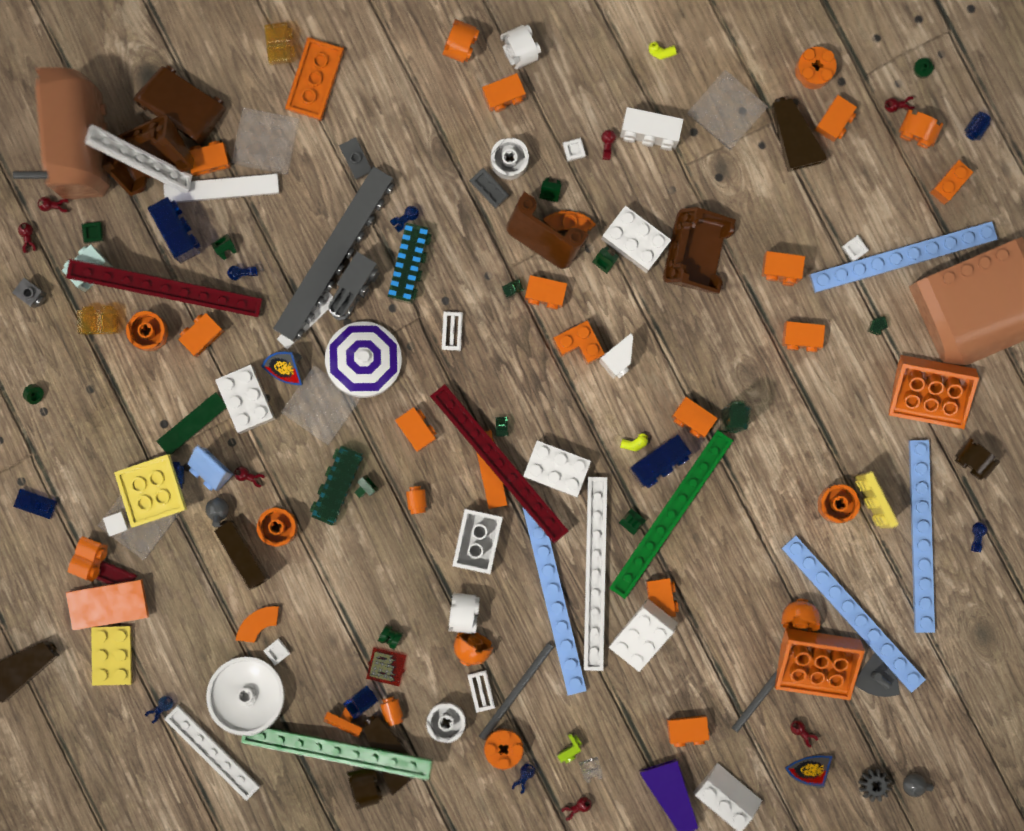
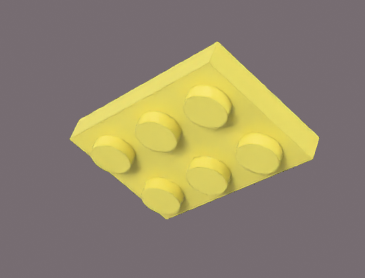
(111, 655)

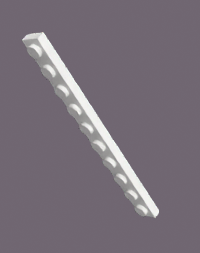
(595, 573)

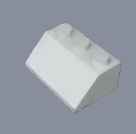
(728, 797)

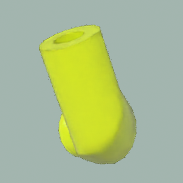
(660, 53)
(636, 444)

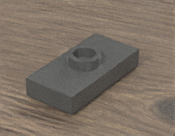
(355, 158)
(489, 188)

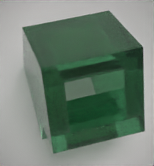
(512, 288)
(877, 325)
(501, 426)

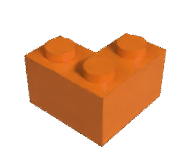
(783, 267)
(580, 338)

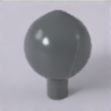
(217, 510)
(916, 785)

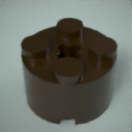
(977, 459)
(363, 787)

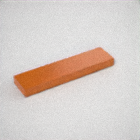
(492, 484)

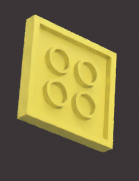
(150, 491)
(875, 500)

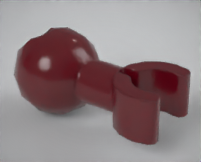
(894, 104)
(608, 138)
(48, 204)
(26, 234)
(245, 475)
(799, 729)
(580, 806)

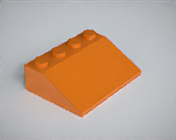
(933, 392)
(818, 664)

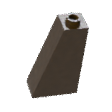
(795, 137)
(241, 554)
(23, 667)
(382, 737)

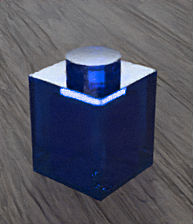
(360, 702)

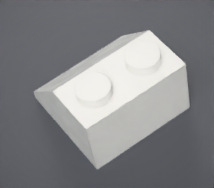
(618, 358)

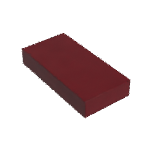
(112, 574)

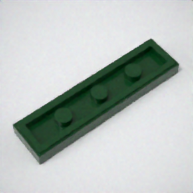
(192, 424)

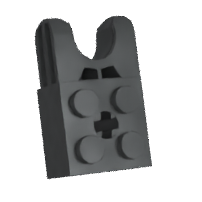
(353, 286)

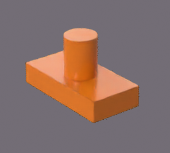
(343, 723)

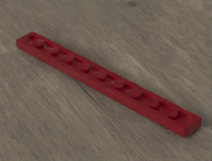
(163, 288)
(499, 463)

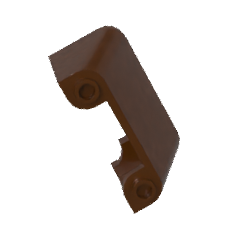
(187, 106)
(157, 138)
(541, 238)
(697, 249)

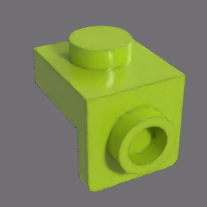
(569, 753)

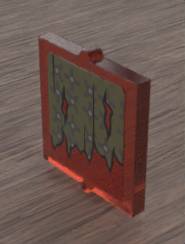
(386, 667)

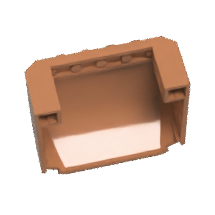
(65, 111)
(975, 304)

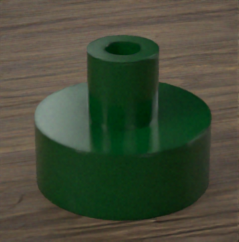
(923, 68)
(33, 394)

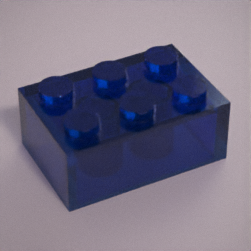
(175, 229)
(660, 462)

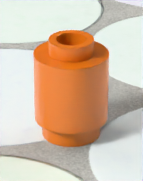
(416, 500)
(391, 711)

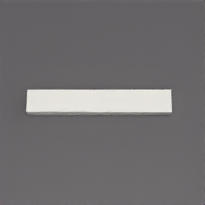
(137, 158)
(225, 188)
(212, 752)

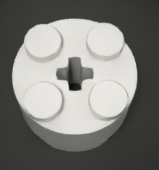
(520, 46)
(511, 169)
(462, 613)
(449, 711)

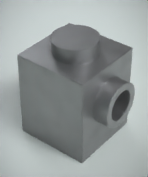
(29, 293)

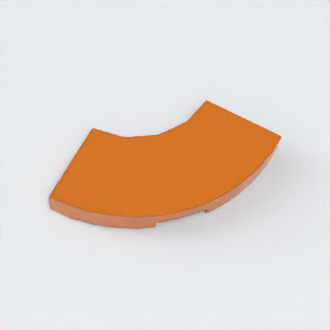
(567, 220)
(257, 622)

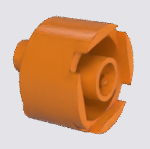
(459, 41)
(806, 73)
(920, 128)
(139, 323)
(849, 501)
(267, 522)
(503, 760)

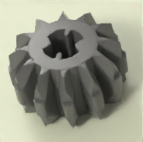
(882, 785)

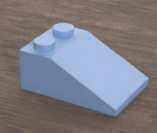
(209, 468)

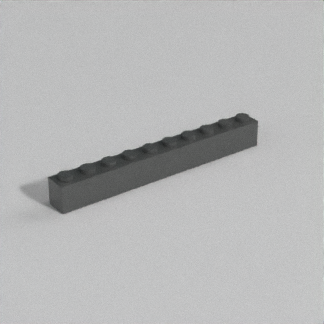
(333, 255)

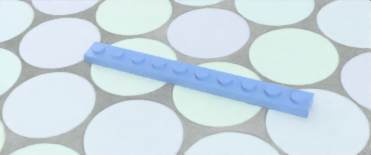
(903, 257)
(921, 536)
(556, 607)
(853, 614)

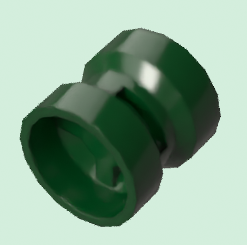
(394, 638)

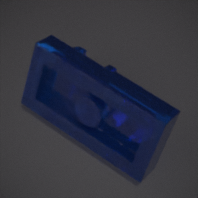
(35, 503)

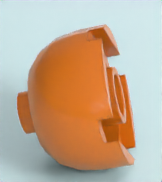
(801, 615)
(472, 648)

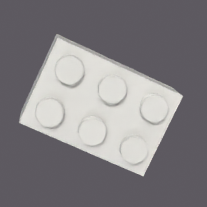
(651, 128)
(636, 239)
(245, 399)
(557, 469)
(477, 541)
(643, 635)

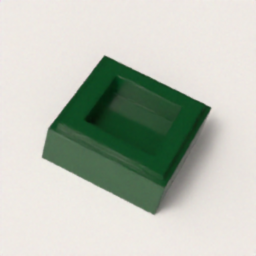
(92, 232)

